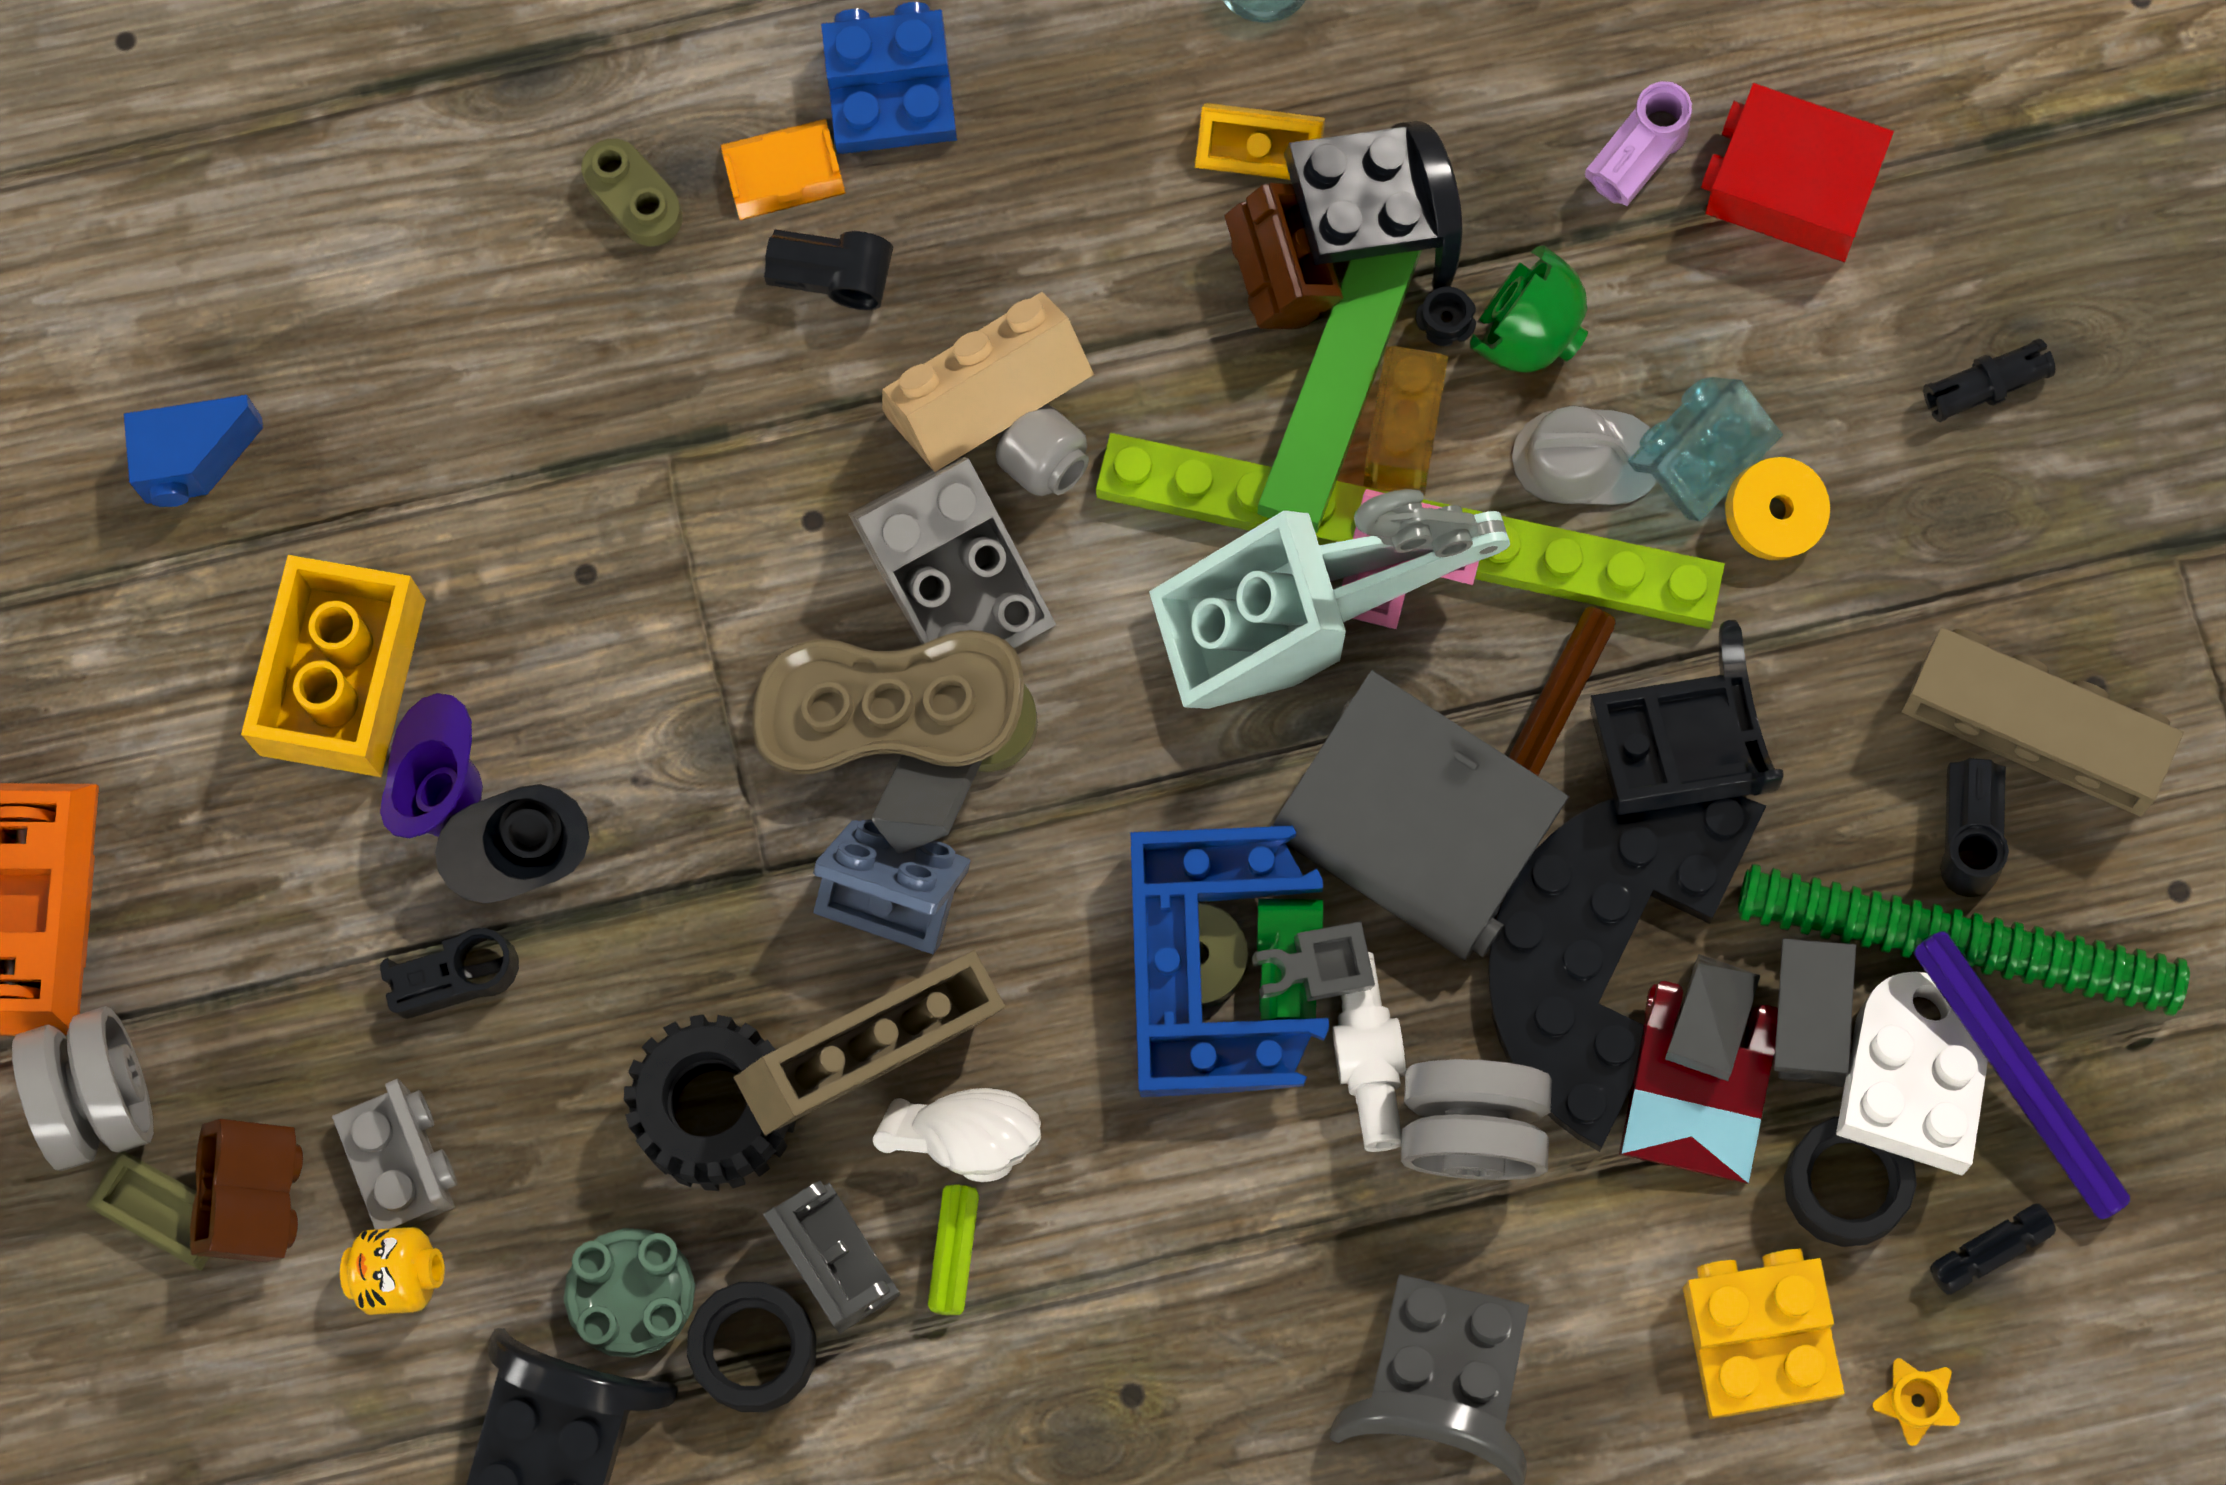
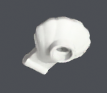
(967, 1131)

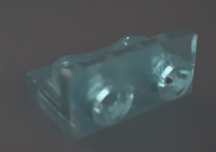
(1706, 444)

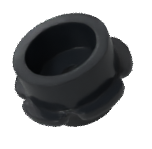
(1450, 301)

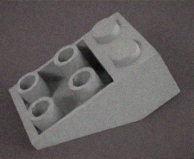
(951, 558)

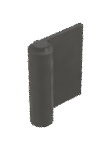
(1420, 816)

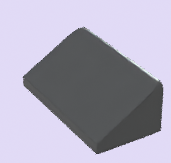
(921, 802)

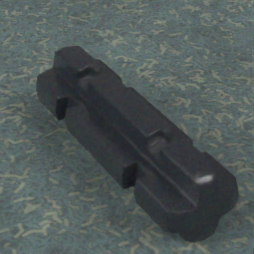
(1992, 1248)

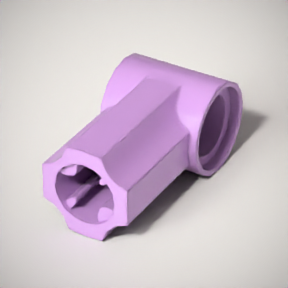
(1640, 145)

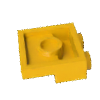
(1763, 1334)

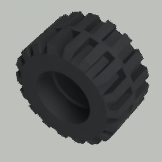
(656, 1089)

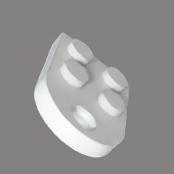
(1912, 1078)

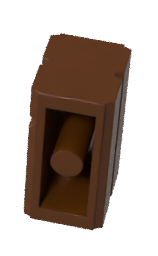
(1277, 260)

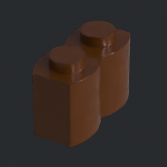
(244, 1191)

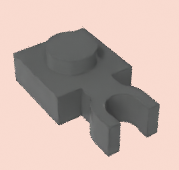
(1327, 962)

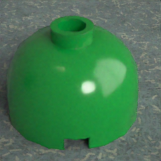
(1534, 316)

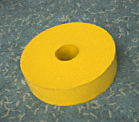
(1750, 514)

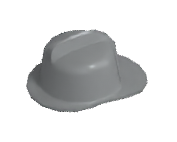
(1581, 457)

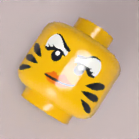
(391, 1271)

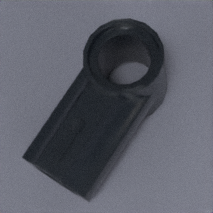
(845, 269)
(1974, 823)

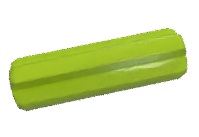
(953, 1250)

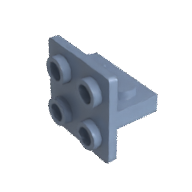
(888, 892)

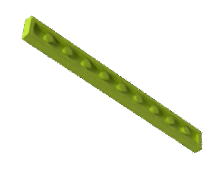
(1537, 560)

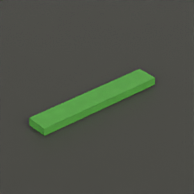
(1337, 386)

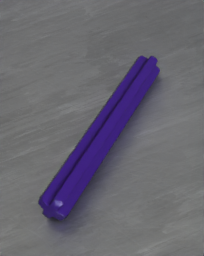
(2022, 1075)

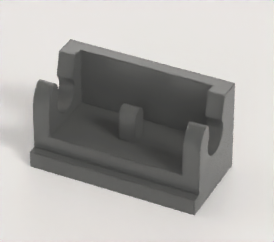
(1814, 1011)
(832, 1255)

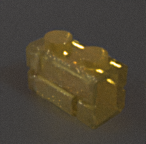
(1405, 419)

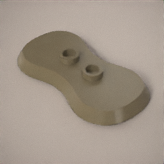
(930, 702)

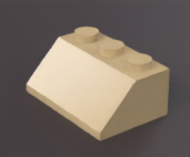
(986, 381)

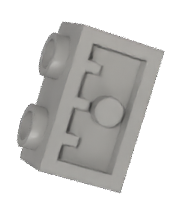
(394, 1159)

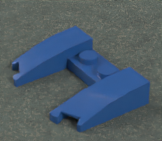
(1168, 881)

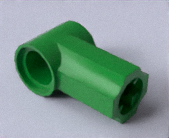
(1277, 926)

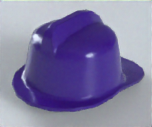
(430, 768)

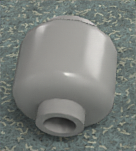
(1043, 452)

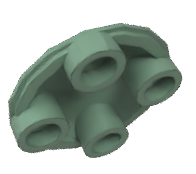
(629, 1292)

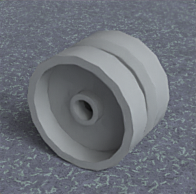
(82, 1088)
(1476, 1119)

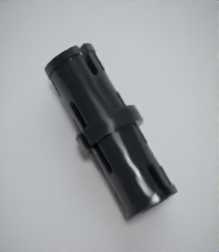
(1989, 380)

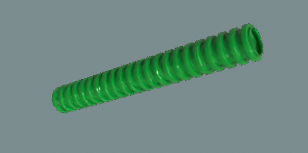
(1982, 943)

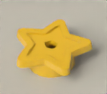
(1932, 1388)

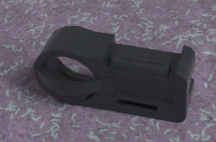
(442, 978)

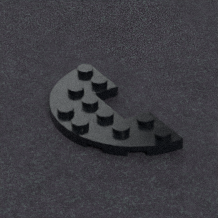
(1571, 926)

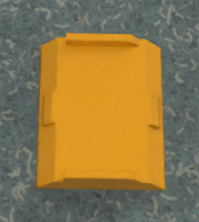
(782, 169)

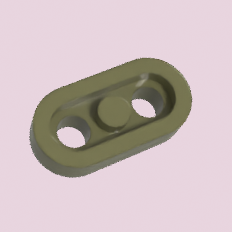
(630, 188)

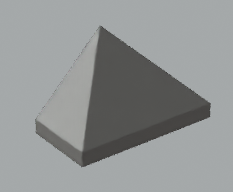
(1713, 1017)

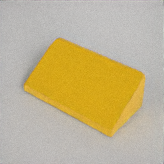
(1251, 139)

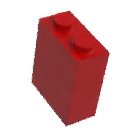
(1795, 171)

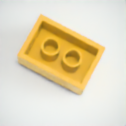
(334, 666)

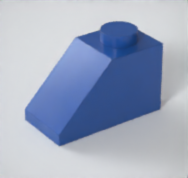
(187, 447)

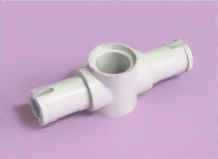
(1371, 1063)

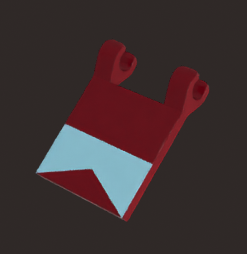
(1691, 1116)

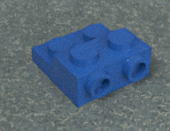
(888, 79)

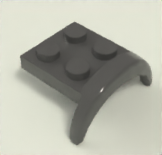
(1446, 1373)

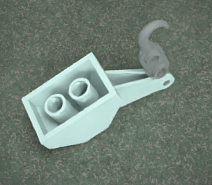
(1265, 603)

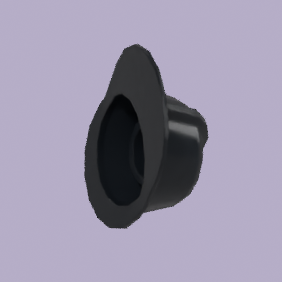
(512, 843)

